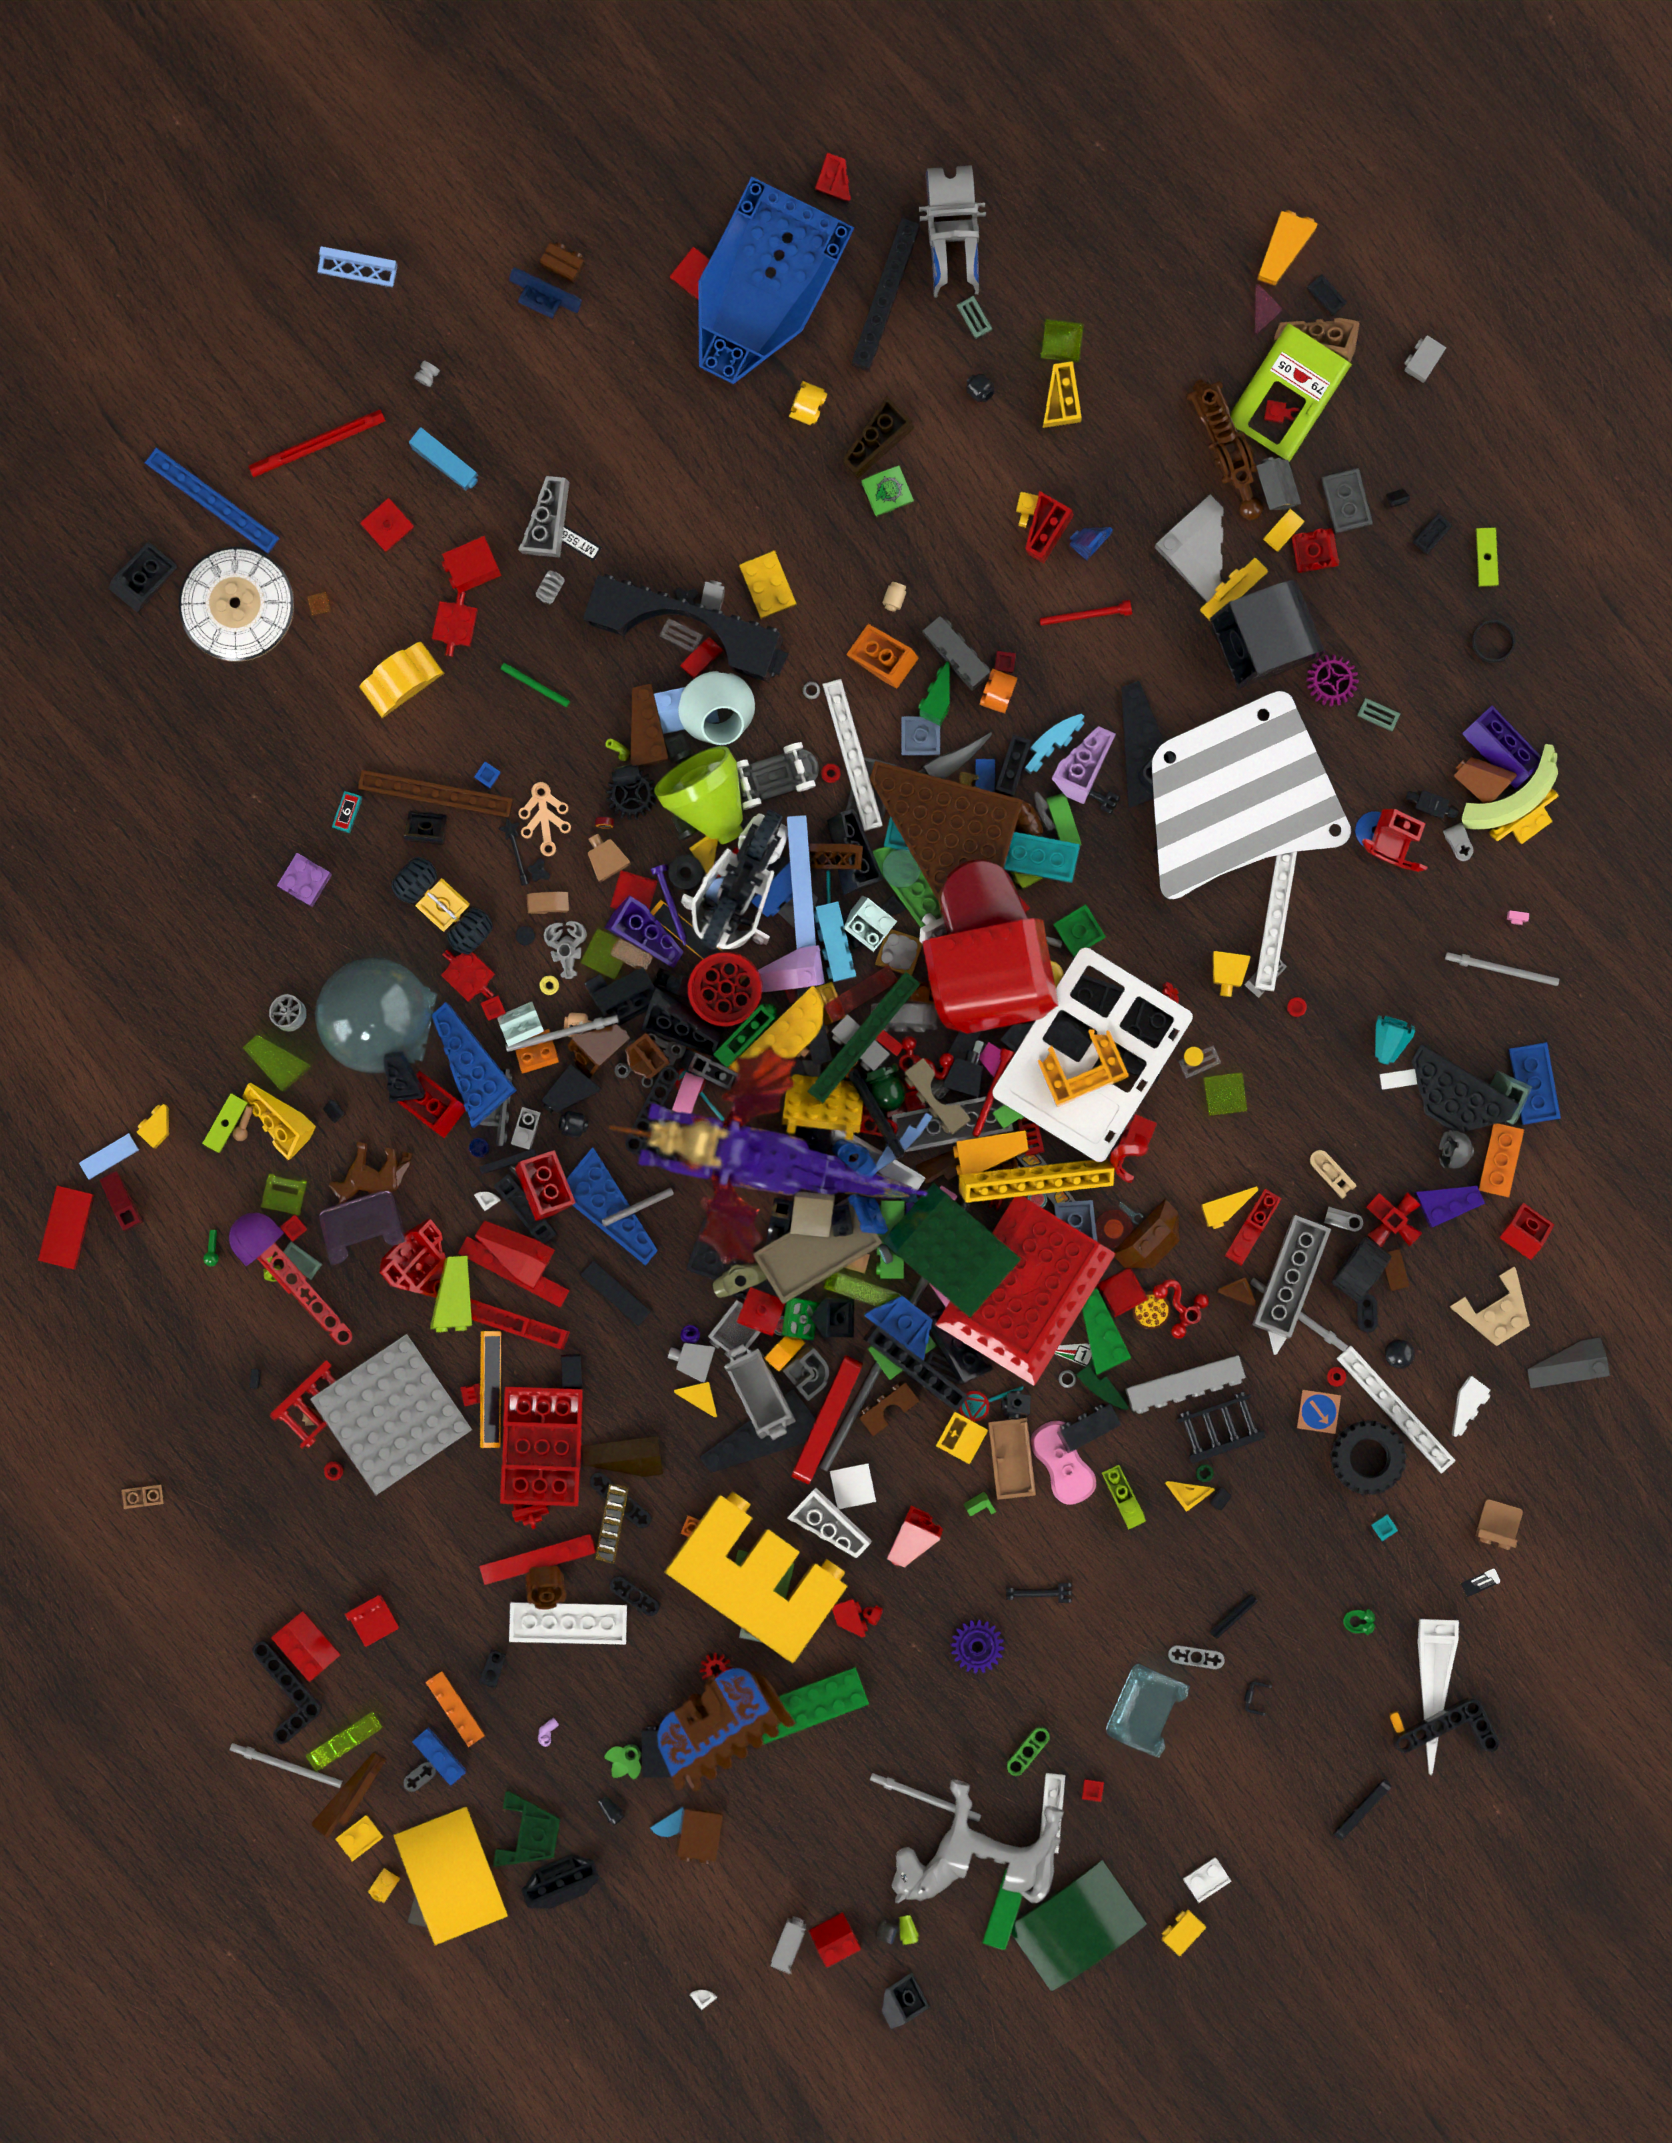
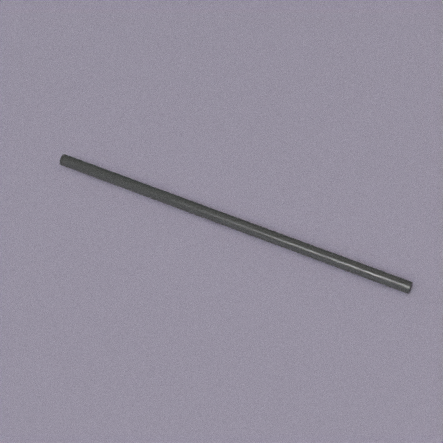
(869, 1382)

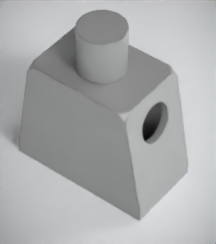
(693, 1360)

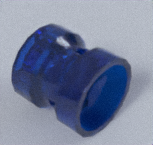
(480, 1145)

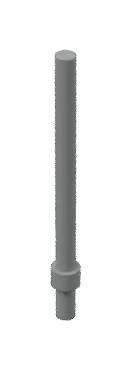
(1465, 960)
(597, 1024)
(1329, 1336)
(250, 1753)
(889, 1783)

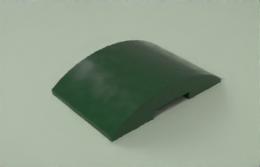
(1077, 1926)

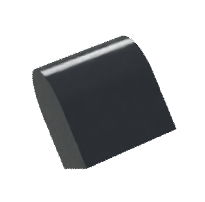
(1266, 633)

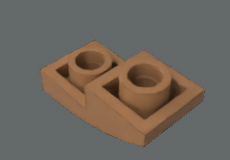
(547, 902)
(142, 1496)

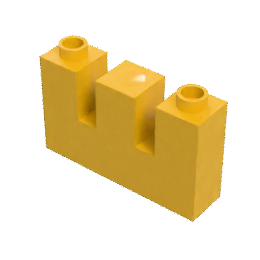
(746, 1590)

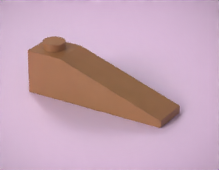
(1336, 335)

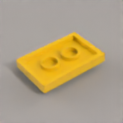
(767, 584)

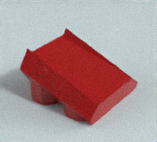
(1315, 550)

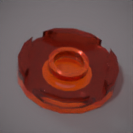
(1113, 1228)

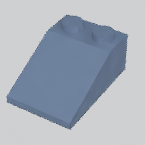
(1078, 1215)

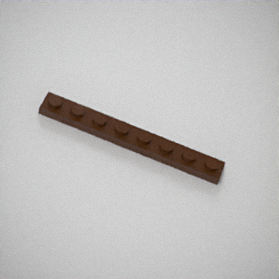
(435, 793)

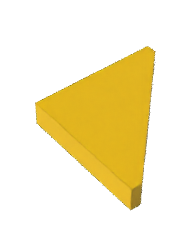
(705, 852)
(700, 1396)
(1188, 1494)

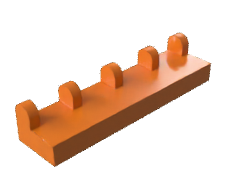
(455, 1708)

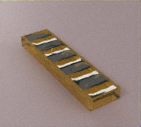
(612, 1523)

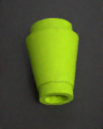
(908, 1932)

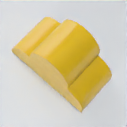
(400, 678)

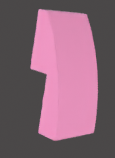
(688, 1093)

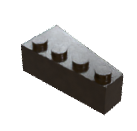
(878, 437)

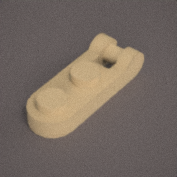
(1331, 1172)

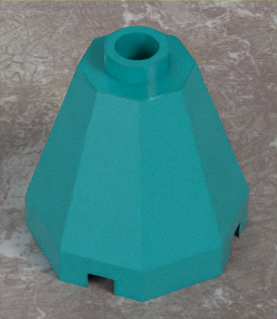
(1391, 1038)

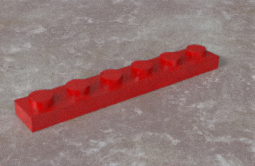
(544, 1288)

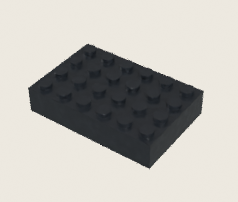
(1141, 1020)

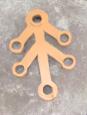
(544, 816)

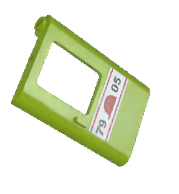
(1302, 367)

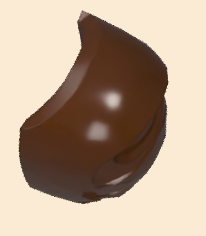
(1029, 821)

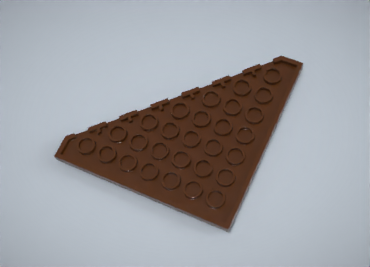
(946, 820)

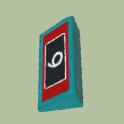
(347, 812)

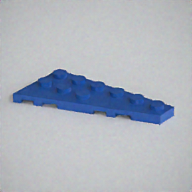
(474, 1071)
(600, 1197)

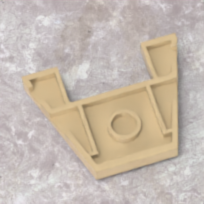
(1502, 1317)

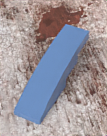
(907, 1139)

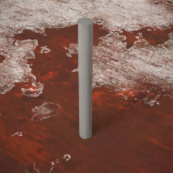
(637, 1207)

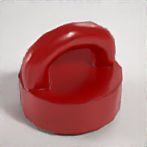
(875, 1615)

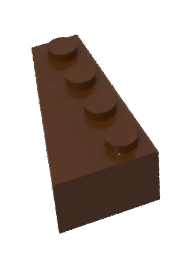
(646, 731)

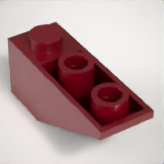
(120, 1201)

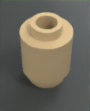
(894, 596)

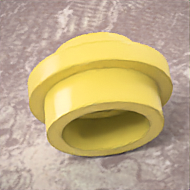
(545, 980)

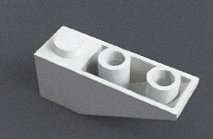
(1468, 1400)

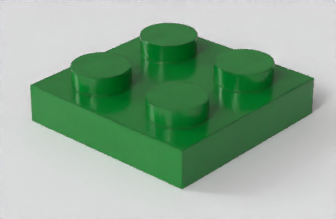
(1079, 930)

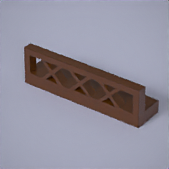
(833, 850)

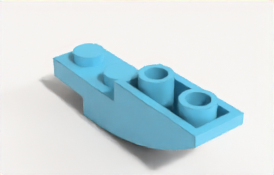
(1056, 735)

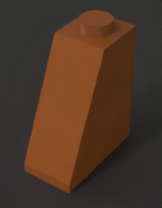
(1483, 778)

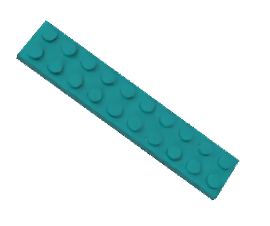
(1026, 854)

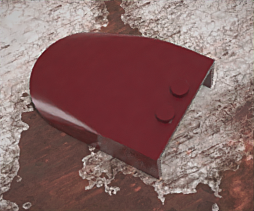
(979, 897)

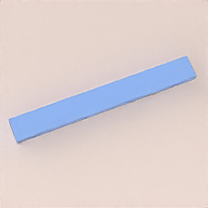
(801, 881)

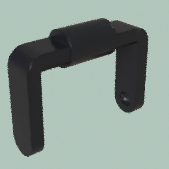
(1249, 1696)

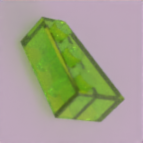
(275, 1062)

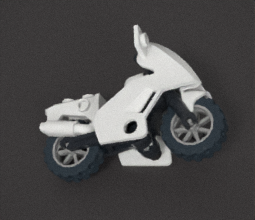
(743, 878)

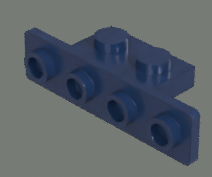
(543, 296)

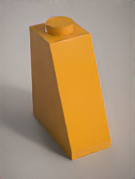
(784, 1351)

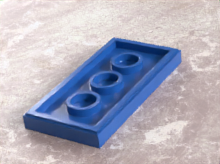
(1533, 1066)

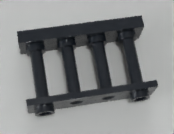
(1234, 1440)

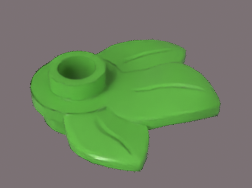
(623, 1763)

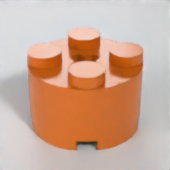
(998, 691)

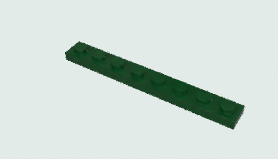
(864, 1037)

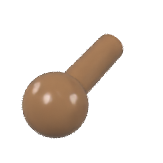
(240, 1132)

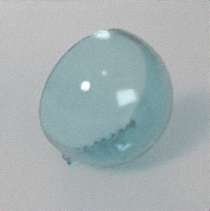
(373, 1011)

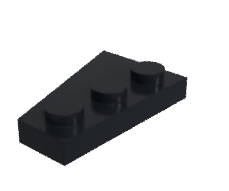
(401, 1078)

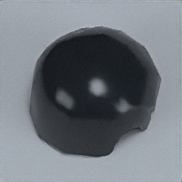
(1399, 1354)

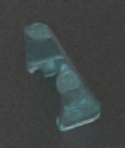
(1145, 1708)

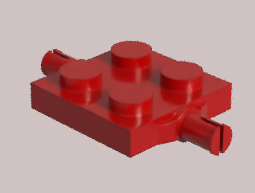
(454, 624)
(468, 975)

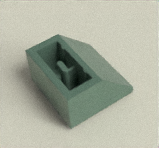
(1514, 1089)

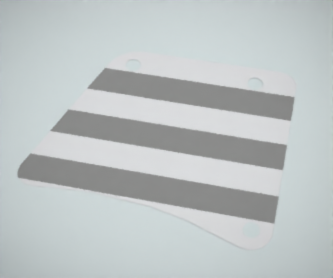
(1240, 795)

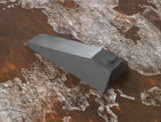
(1576, 1363)

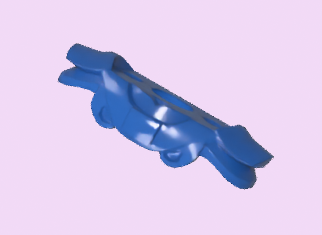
(863, 1165)

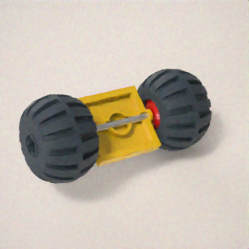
(442, 905)

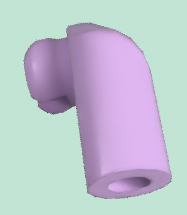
(544, 1735)

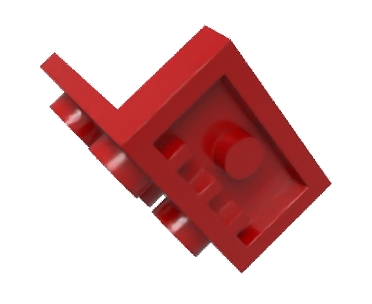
(372, 1620)

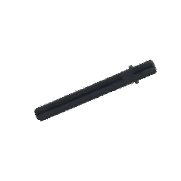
(891, 1139)

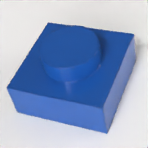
(487, 775)

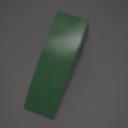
(1101, 1388)

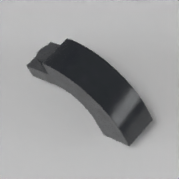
(779, 1219)

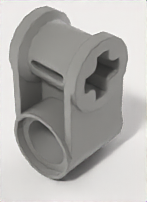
(1457, 838)

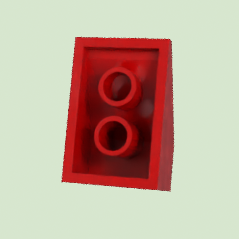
(437, 1108)

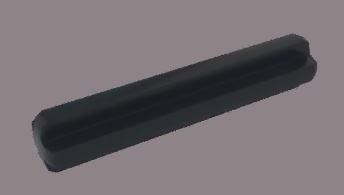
(1233, 1616)

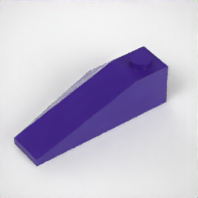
(640, 928)

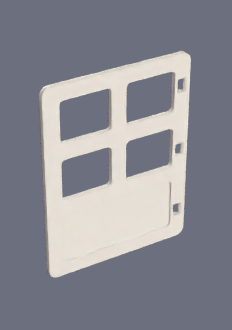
(1090, 1116)

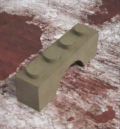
(953, 1116)

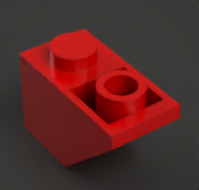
(848, 1617)

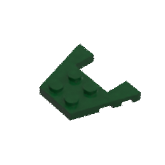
(536, 1835)

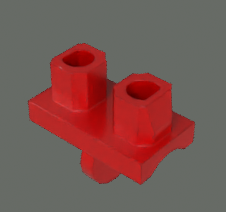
(530, 1514)

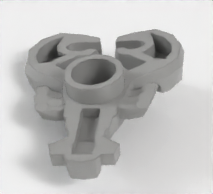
(566, 946)

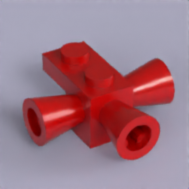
(1393, 1219)

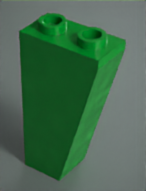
(747, 1033)

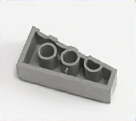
(547, 522)

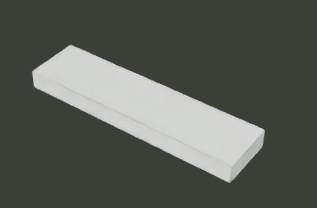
(1053, 1797)

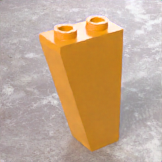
(1286, 243)
(987, 1152)

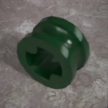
(1201, 1468)

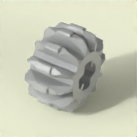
(550, 587)

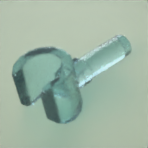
(1132, 1214)

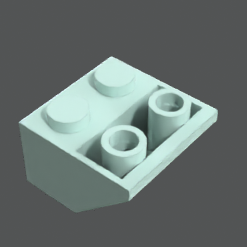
(869, 923)

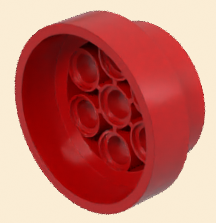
(709, 1008)

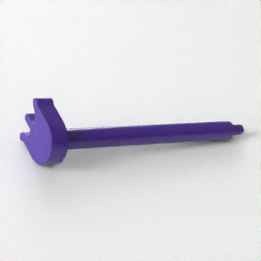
(659, 871)

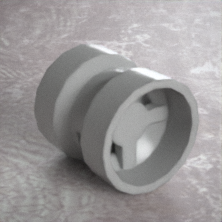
(425, 375)

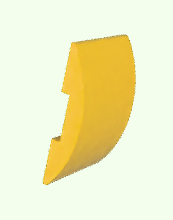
(450, 1875)

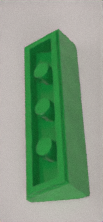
(1002, 1917)

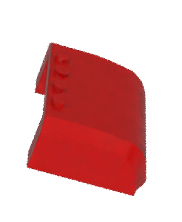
(991, 976)

